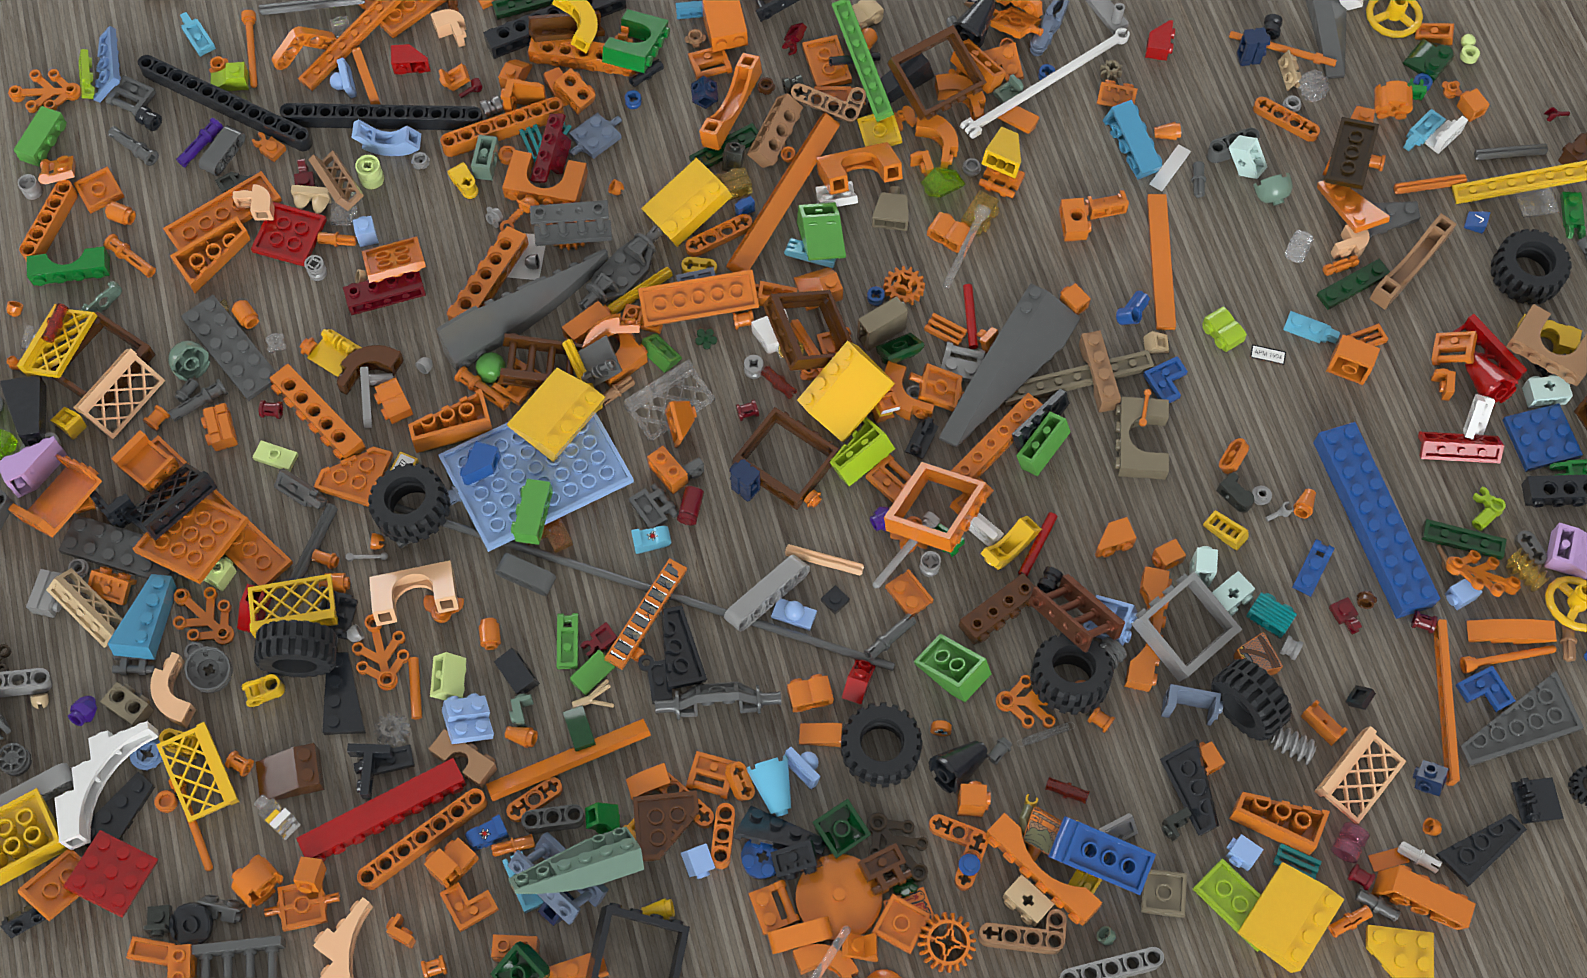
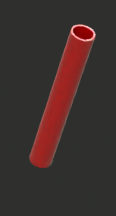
(970, 316)
(1038, 544)

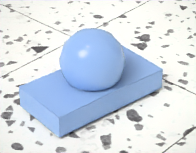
(343, 78)
(794, 614)
(804, 766)

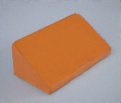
(1020, 119)

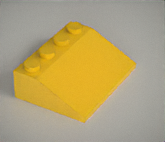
(687, 202)
(845, 391)
(556, 413)
(26, 835)
(1290, 917)

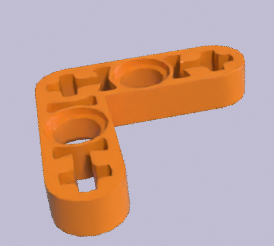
(298, 38)
(966, 841)

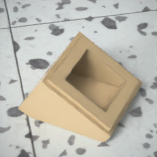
(1156, 343)

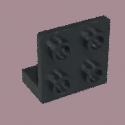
(116, 510)

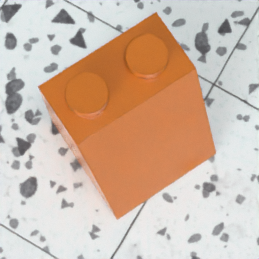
(724, 24)

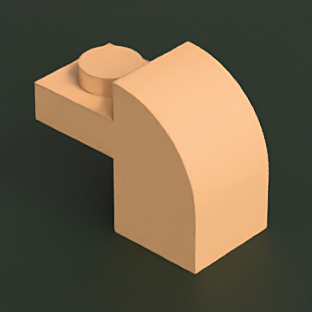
(450, 22)
(259, 201)
(1353, 243)

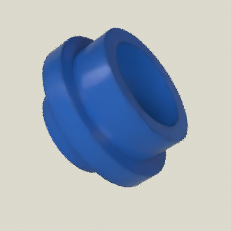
(969, 864)

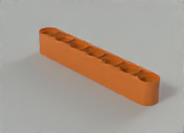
(500, 126)
(418, 849)

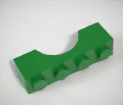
(91, 264)

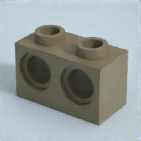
(125, 708)

